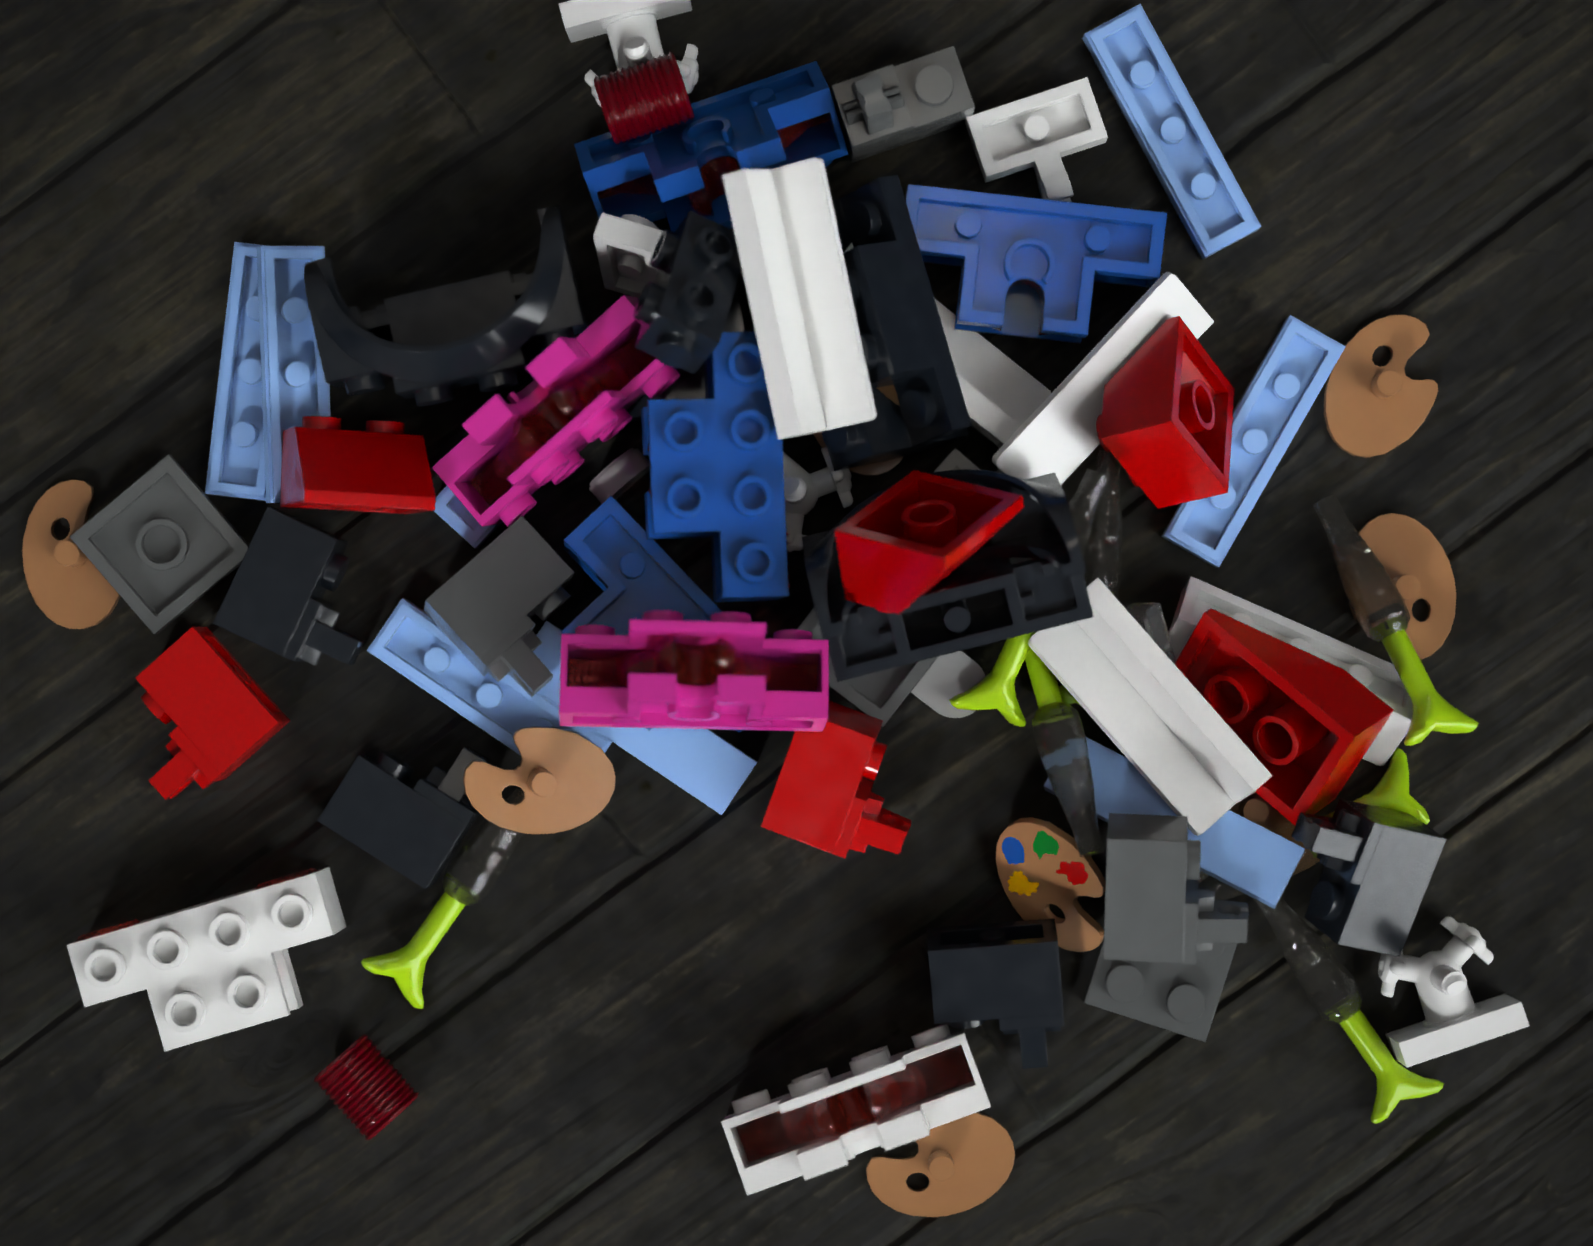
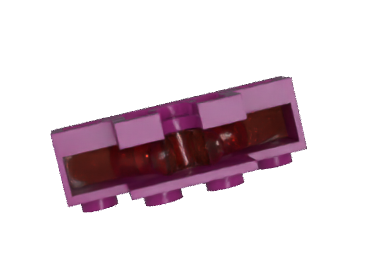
(575, 398)
(694, 675)

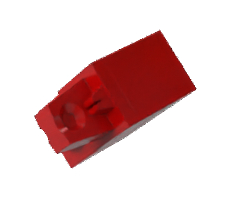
(216, 710)
(824, 793)

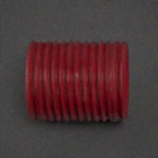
(643, 98)
(366, 1087)

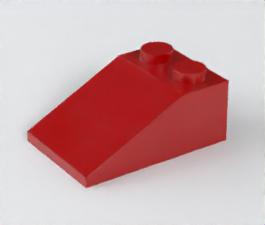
(1287, 707)

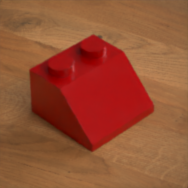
(1170, 418)
(355, 469)
(917, 537)

